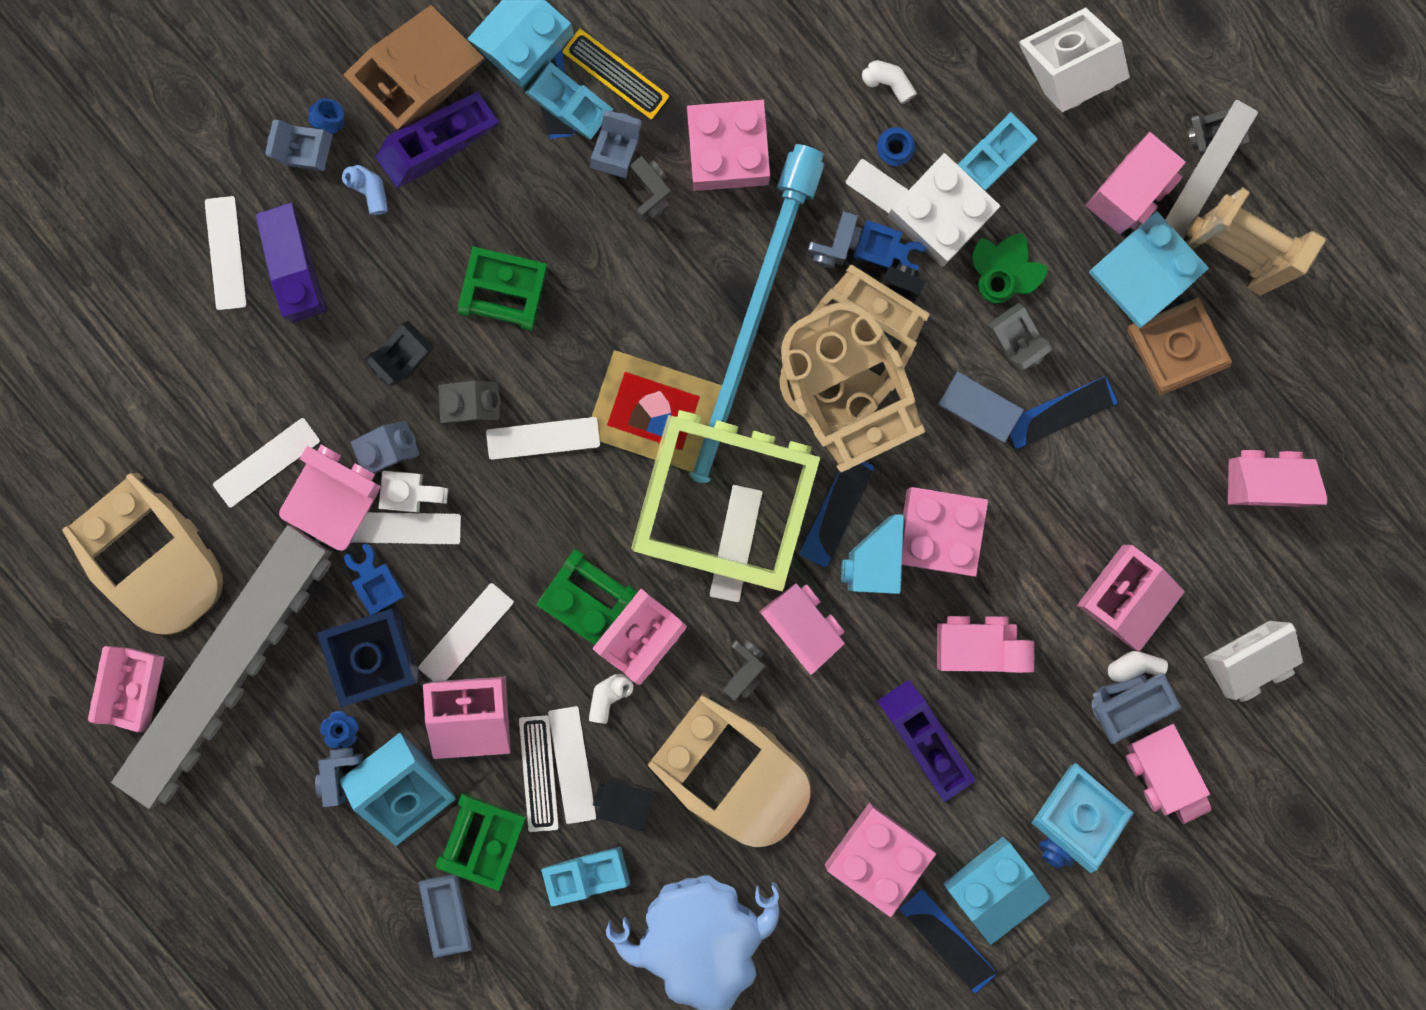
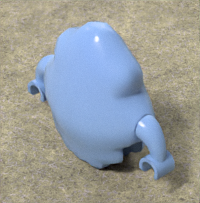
(700, 941)

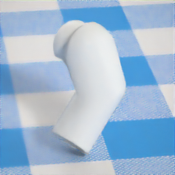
(890, 75)
(1134, 665)
(606, 693)

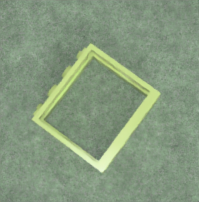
(705, 561)

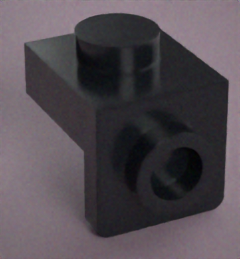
(904, 282)
(400, 354)

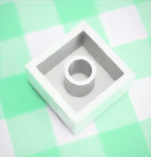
(943, 210)

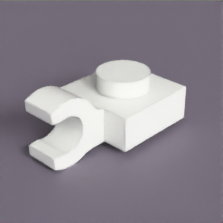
(405, 491)

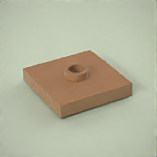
(1180, 346)

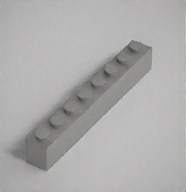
(222, 668)

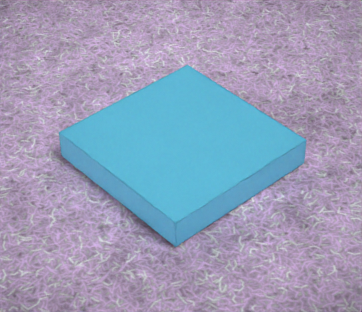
(1083, 818)

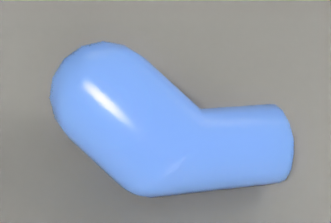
(368, 184)

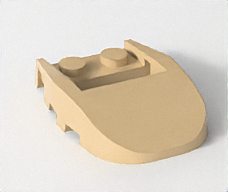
(831, 349)
(866, 390)
(173, 584)
(766, 796)

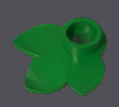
(1009, 265)

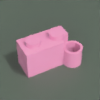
(982, 646)
(1169, 775)

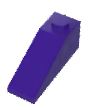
(434, 139)
(290, 264)
(926, 740)

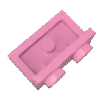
(640, 637)
(126, 688)

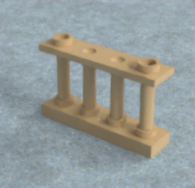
(1254, 244)

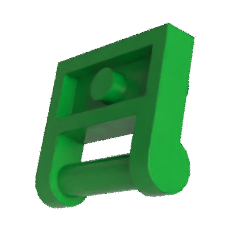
(506, 276)
(578, 608)
(492, 847)

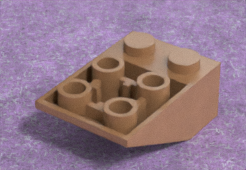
(414, 68)

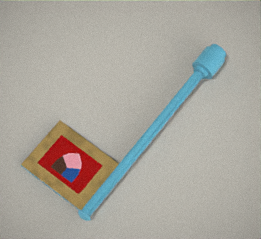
(642, 394)

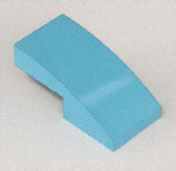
(568, 100)
(998, 151)
(585, 876)

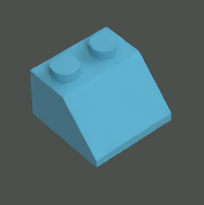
(522, 38)
(1148, 270)
(876, 560)
(396, 789)
(997, 890)

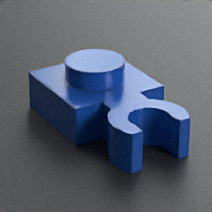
(881, 246)
(376, 585)

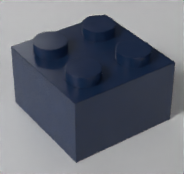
(369, 657)

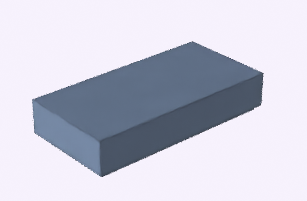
(980, 407)
(1137, 708)
(445, 915)

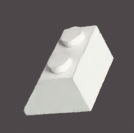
(1075, 59)
(1255, 659)

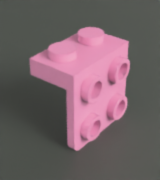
(329, 498)

